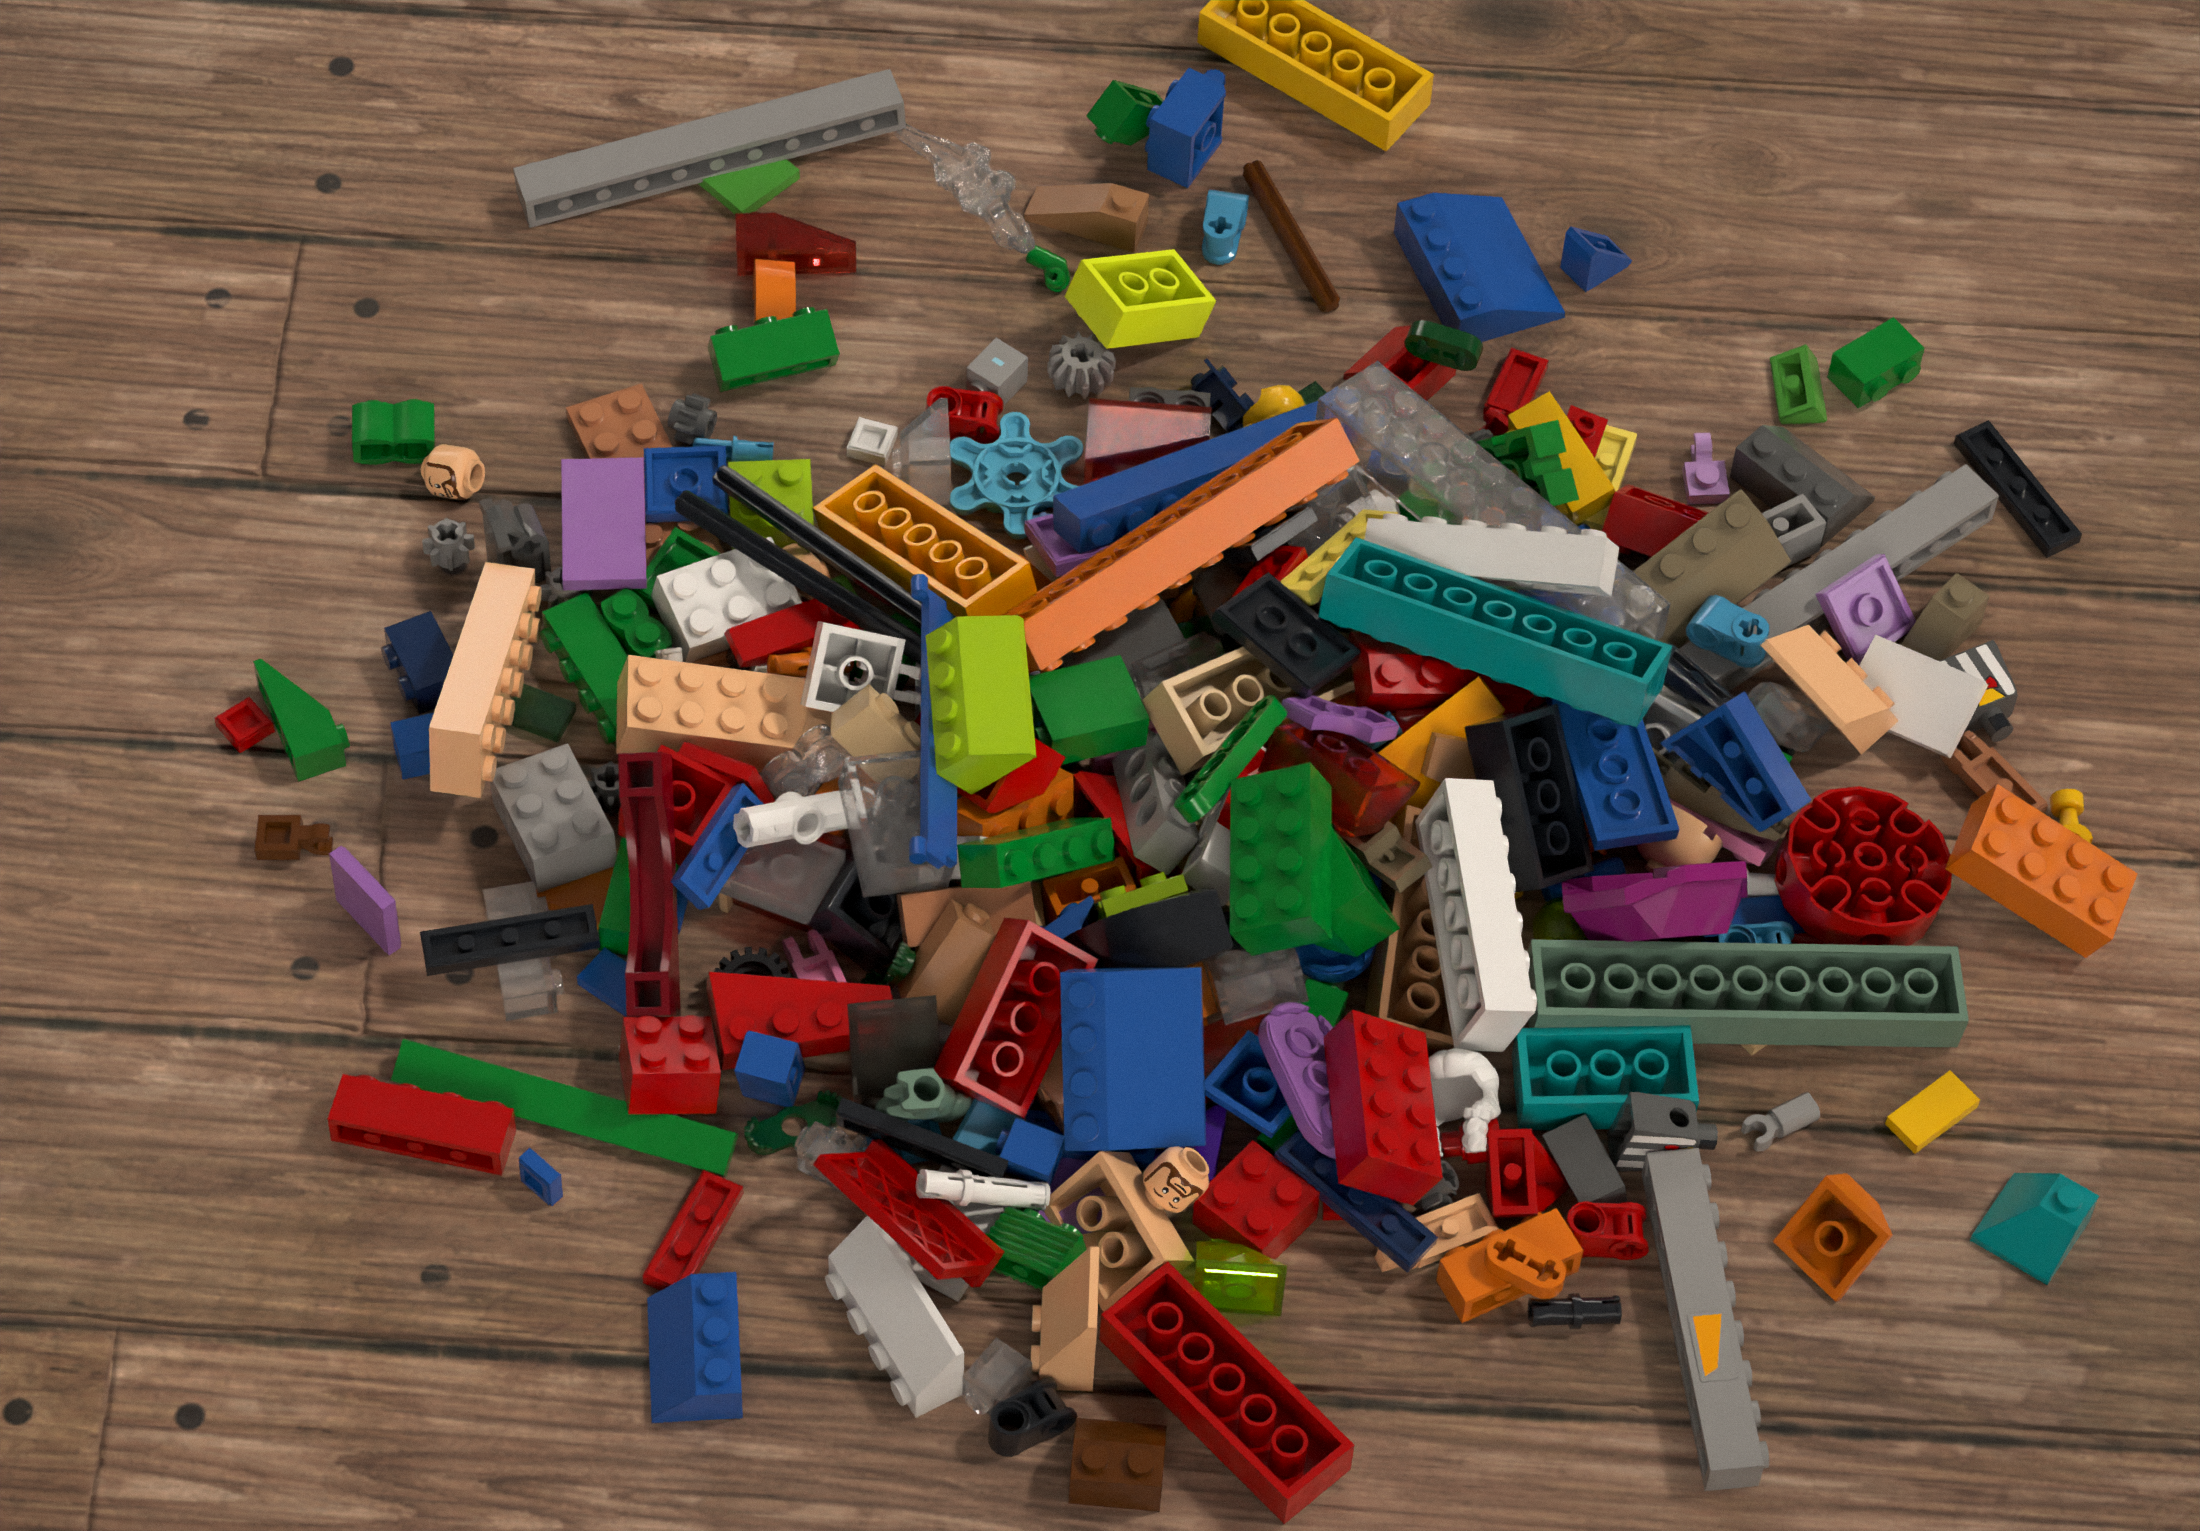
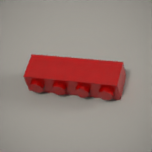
(422, 1124)

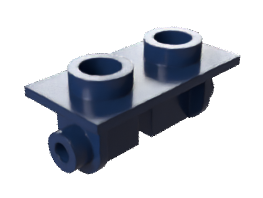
(1220, 385)

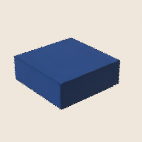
(540, 1177)

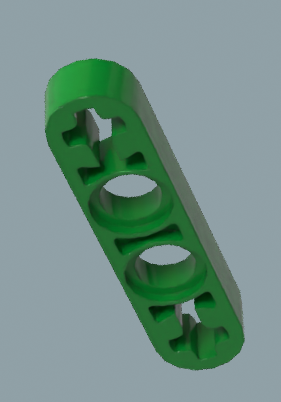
(1230, 759)

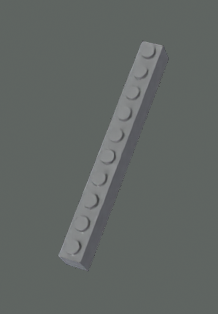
(709, 147)
(1907, 537)

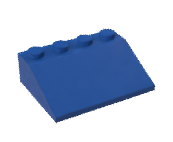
(1475, 264)
(1132, 1058)

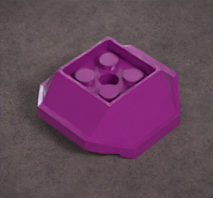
(1673, 905)

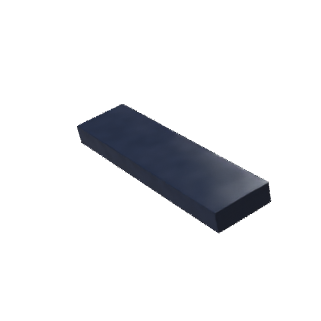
(1374, 1216)

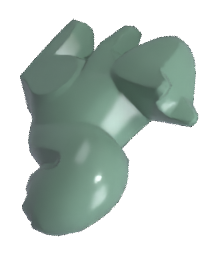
(923, 1097)

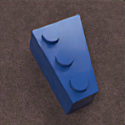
(1742, 762)

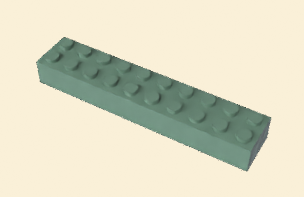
(1755, 991)

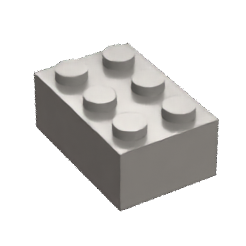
(553, 818)

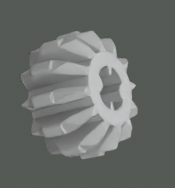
(1081, 365)

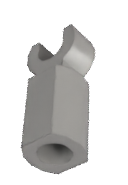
(1782, 1120)

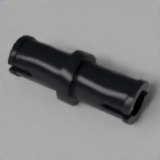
(1574, 1311)

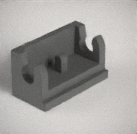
(1585, 1162)

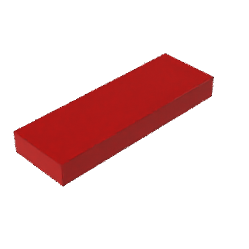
(693, 1231)

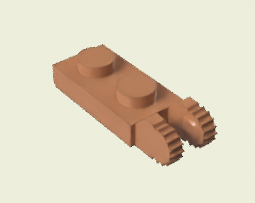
(1988, 770)

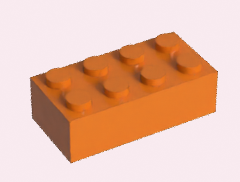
(2041, 871)

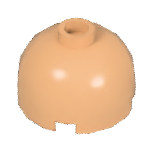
(1689, 848)

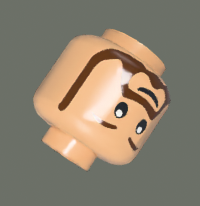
(453, 472)
(1176, 1179)

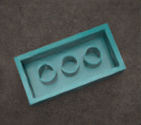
(1593, 1070)

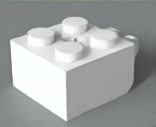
(875, 654)

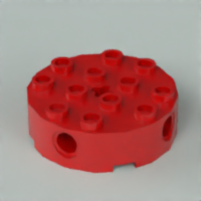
(1862, 869)

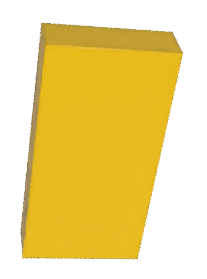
(1932, 1112)

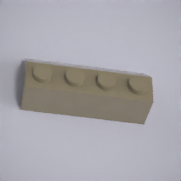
(1720, 555)

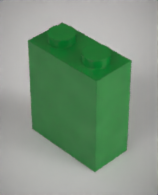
(1088, 710)

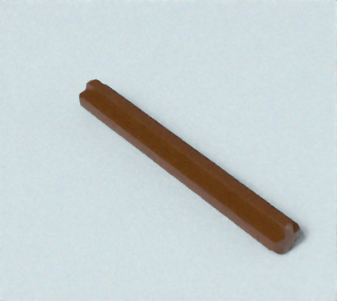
(1291, 236)

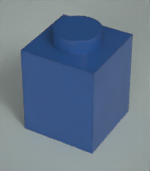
(412, 745)
(1031, 1151)

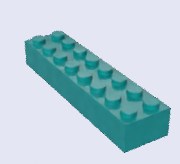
(1495, 632)

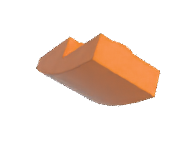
(774, 289)

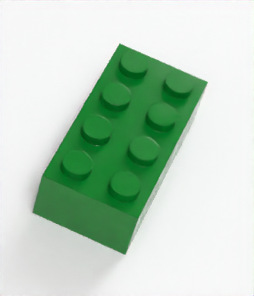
(1281, 859)

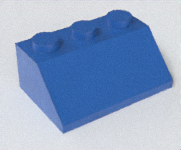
(695, 1350)

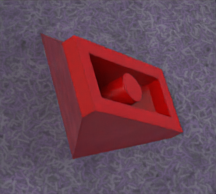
(1520, 1174)

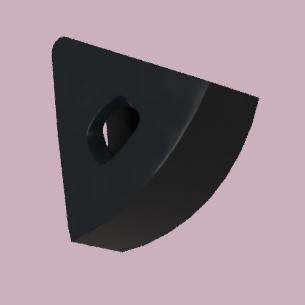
(1158, 934)

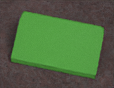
(1798, 387)

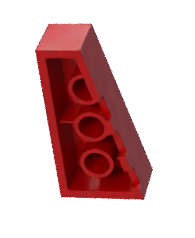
(784, 1008)

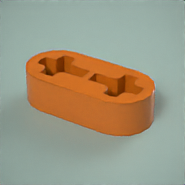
(1525, 1265)

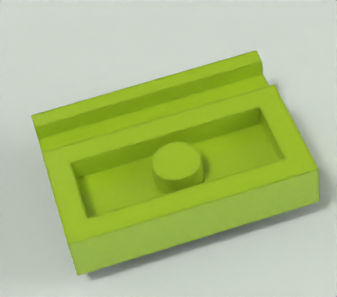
(1153, 889)

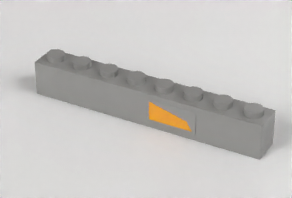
(1703, 1320)

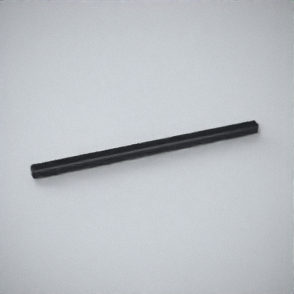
(818, 543)
(796, 571)

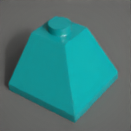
(2036, 1222)

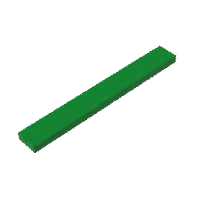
(566, 1107)

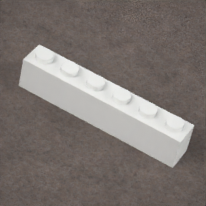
(1505, 554)

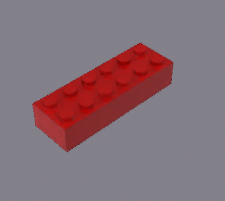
(1226, 1392)

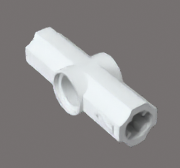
(790, 818)

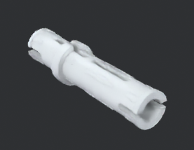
(968, 1188)

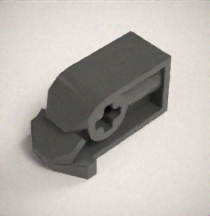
(515, 536)

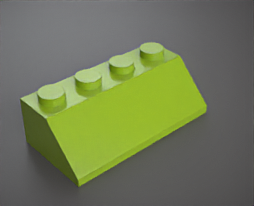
(980, 699)

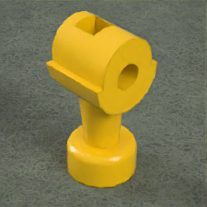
(2067, 806)

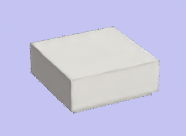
(872, 441)

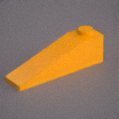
(1408, 751)

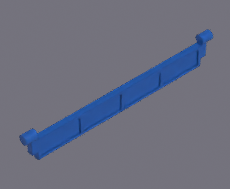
(937, 795)

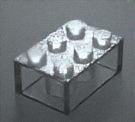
(882, 816)

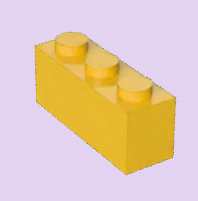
(1591, 482)

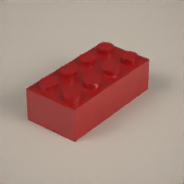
(1382, 1108)

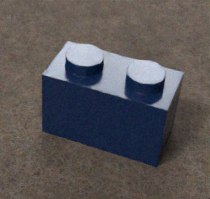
(420, 657)

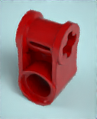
(967, 412)
(1609, 1229)

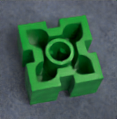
(1534, 458)

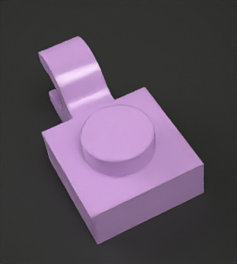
(1704, 479)

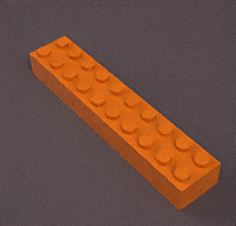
(1181, 539)

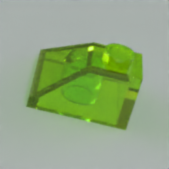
(1239, 1278)

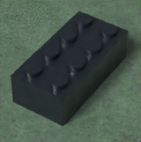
(1537, 792)
(859, 925)

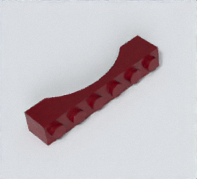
(650, 836)

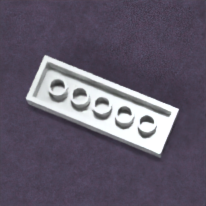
(1475, 915)

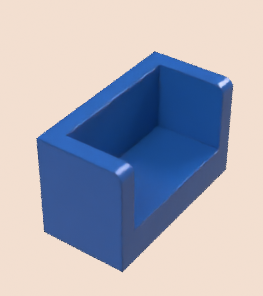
(769, 1069)

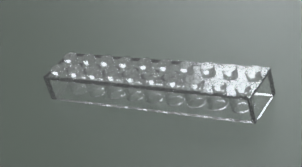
(1449, 476)

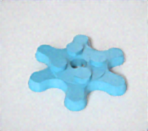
(1012, 453)

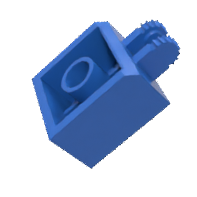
(1186, 126)

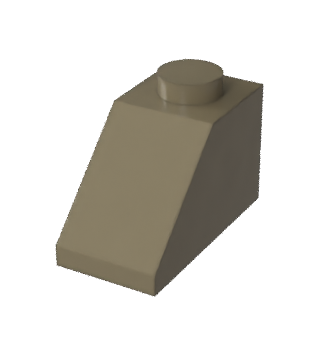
(1948, 619)

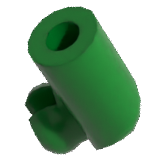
(1054, 268)

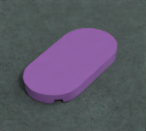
(1296, 1056)

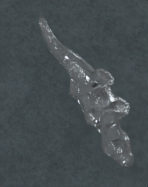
(974, 185)

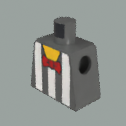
(2001, 694)
(1655, 1125)

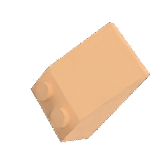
(1068, 1325)

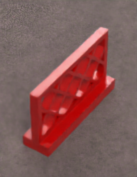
(924, 1227)

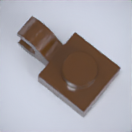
(285, 835)

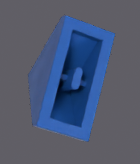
(1591, 258)

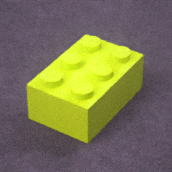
(1140, 298)

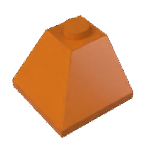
(1835, 1234)

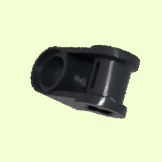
(1037, 1415)

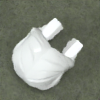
(1467, 1088)

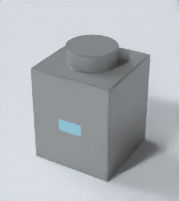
(998, 370)

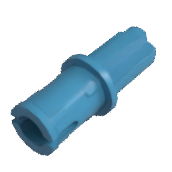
(740, 449)

